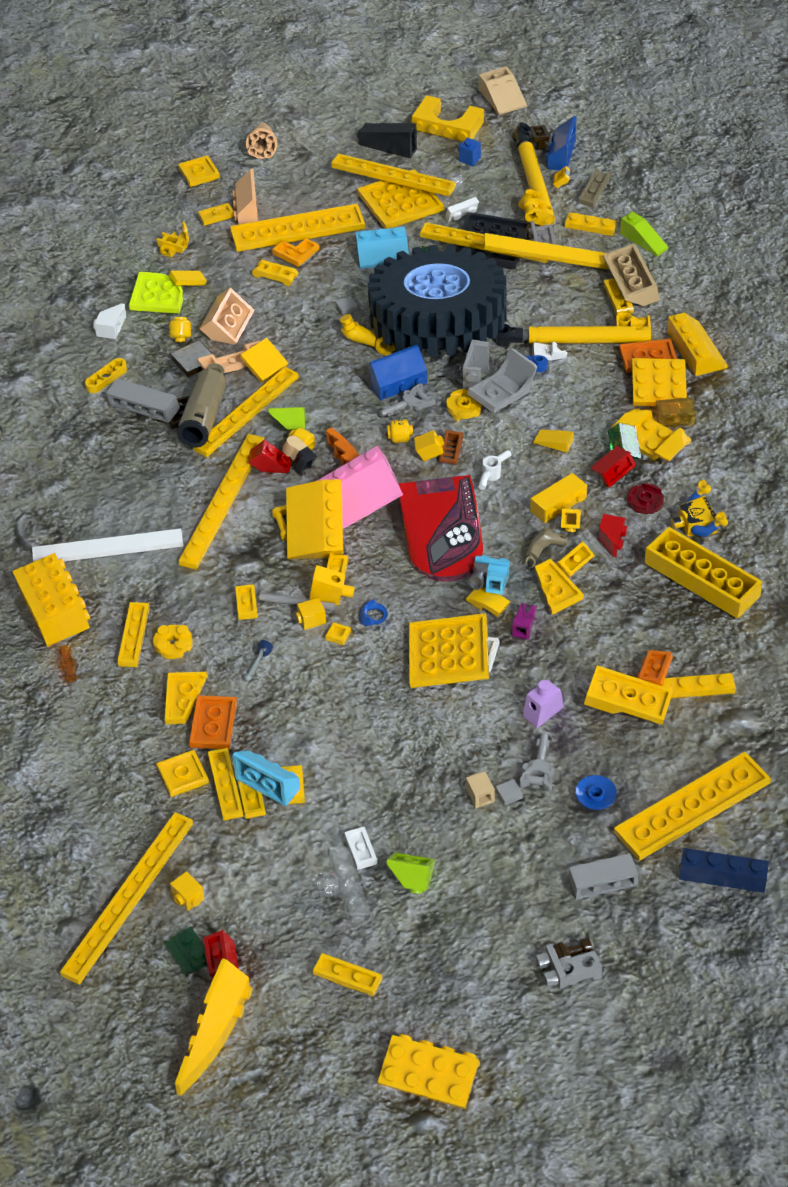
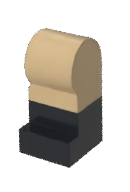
(299, 453)

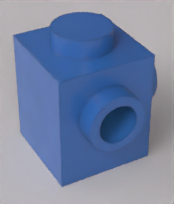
(469, 151)

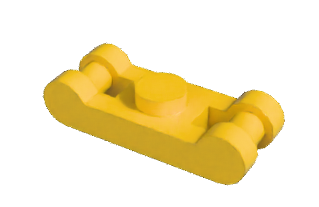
(275, 272)

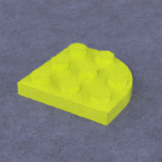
(156, 294)

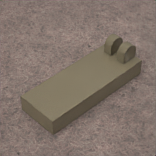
(594, 188)

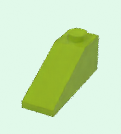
(641, 233)

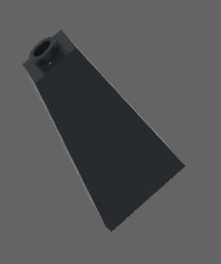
(390, 137)

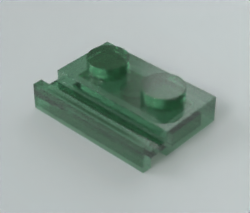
(187, 951)

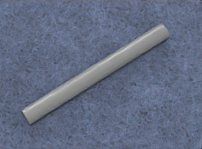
(291, 600)

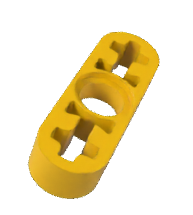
(96, 382)

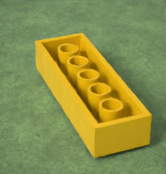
(703, 572)

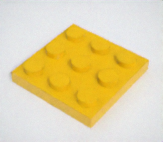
(657, 380)

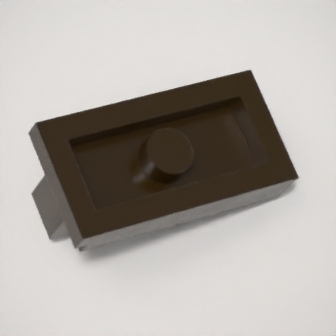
(540, 135)

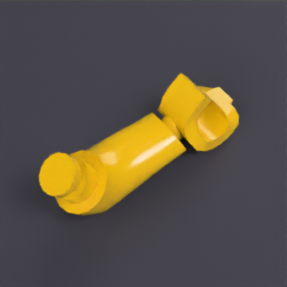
(362, 335)

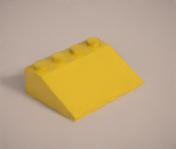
(315, 520)

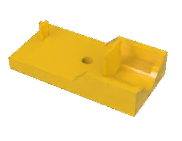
(610, 691)

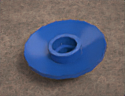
(596, 786)

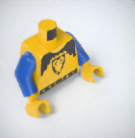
(697, 514)

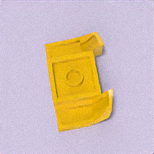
(653, 437)

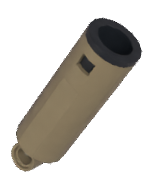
(202, 406)

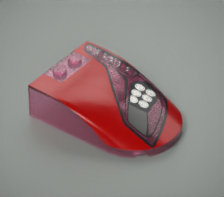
(441, 526)

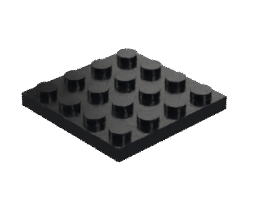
(498, 226)

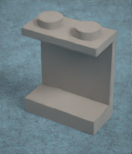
(475, 363)

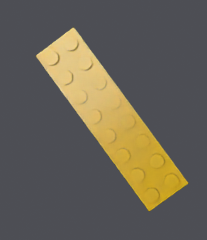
(297, 227)
(691, 805)

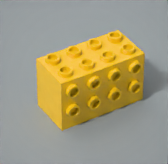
(52, 599)

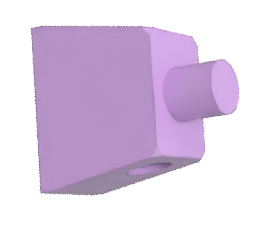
(542, 703)

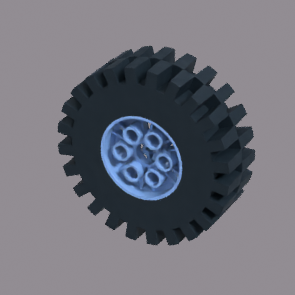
(437, 299)

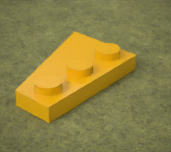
(556, 586)
(182, 695)

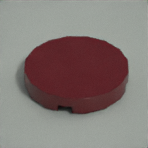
(645, 498)

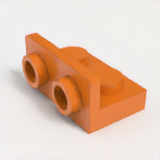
(655, 666)

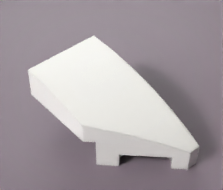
(551, 352)

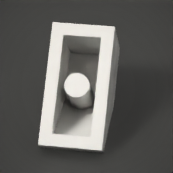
(110, 321)

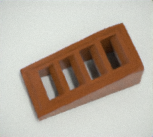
(452, 436)

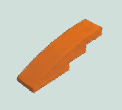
(342, 448)

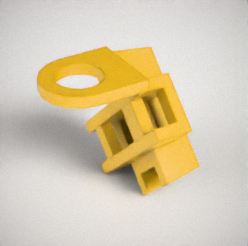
(168, 240)

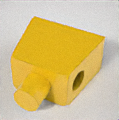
(329, 586)

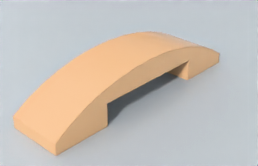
(229, 362)

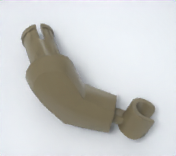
(539, 542)

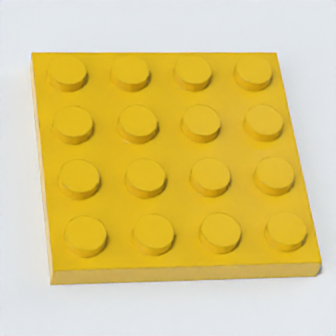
(398, 203)
(448, 650)

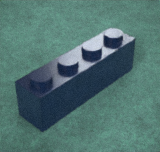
(724, 870)

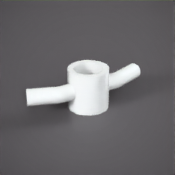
(492, 468)

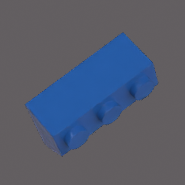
(562, 145)
(397, 372)

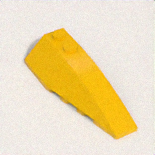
(223, 1008)

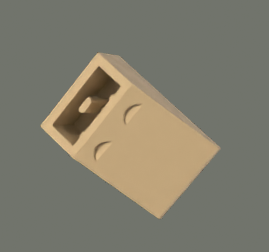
(501, 90)

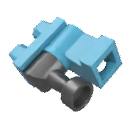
(493, 570)

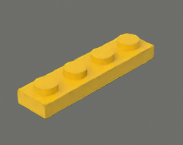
(133, 634)
(701, 685)
(225, 784)

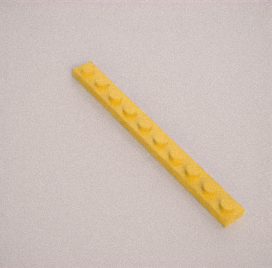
(219, 505)
(126, 898)

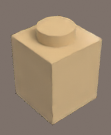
(480, 789)

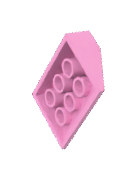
(366, 485)

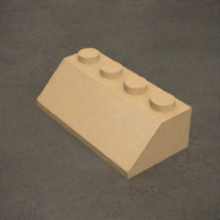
(632, 275)

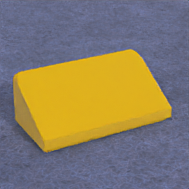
(575, 559)

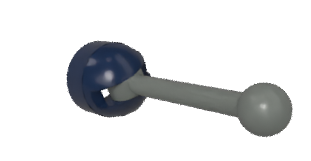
(263, 649)

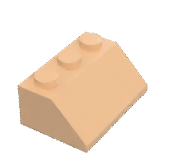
(245, 199)
(227, 318)

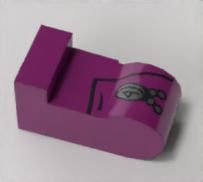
(524, 619)

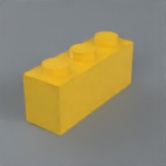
(562, 494)

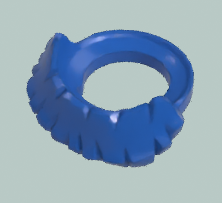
(366, 620)

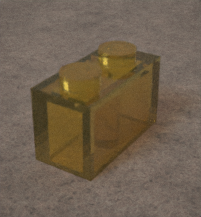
(675, 412)

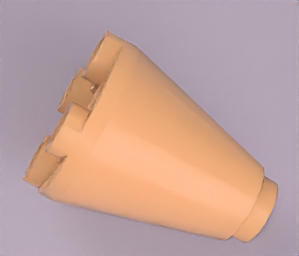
(261, 142)

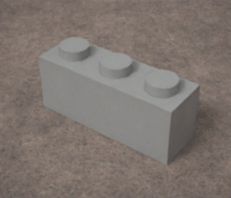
(603, 876)

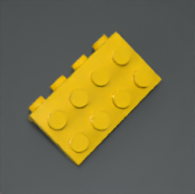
(429, 1071)

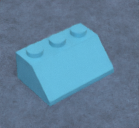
(377, 245)
(265, 776)

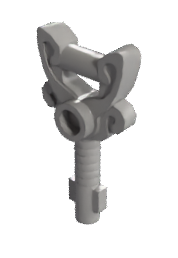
(410, 401)
(538, 767)

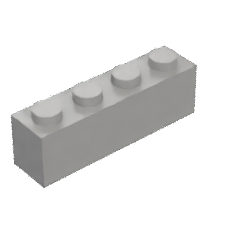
(143, 400)

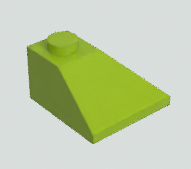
(290, 417)
(412, 871)

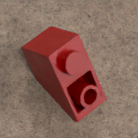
(269, 458)
(611, 532)

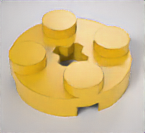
(460, 411)
(172, 632)

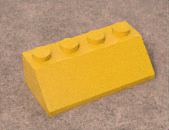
(694, 344)

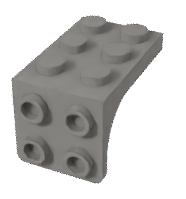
(507, 384)

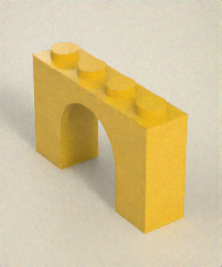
(465, 127)

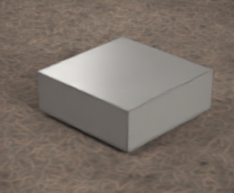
(346, 305)
(509, 792)

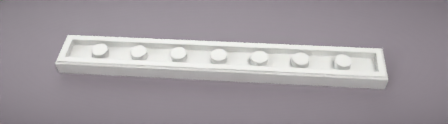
(111, 545)

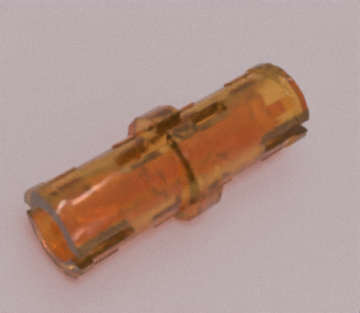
(68, 664)

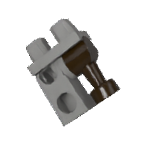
(566, 968)

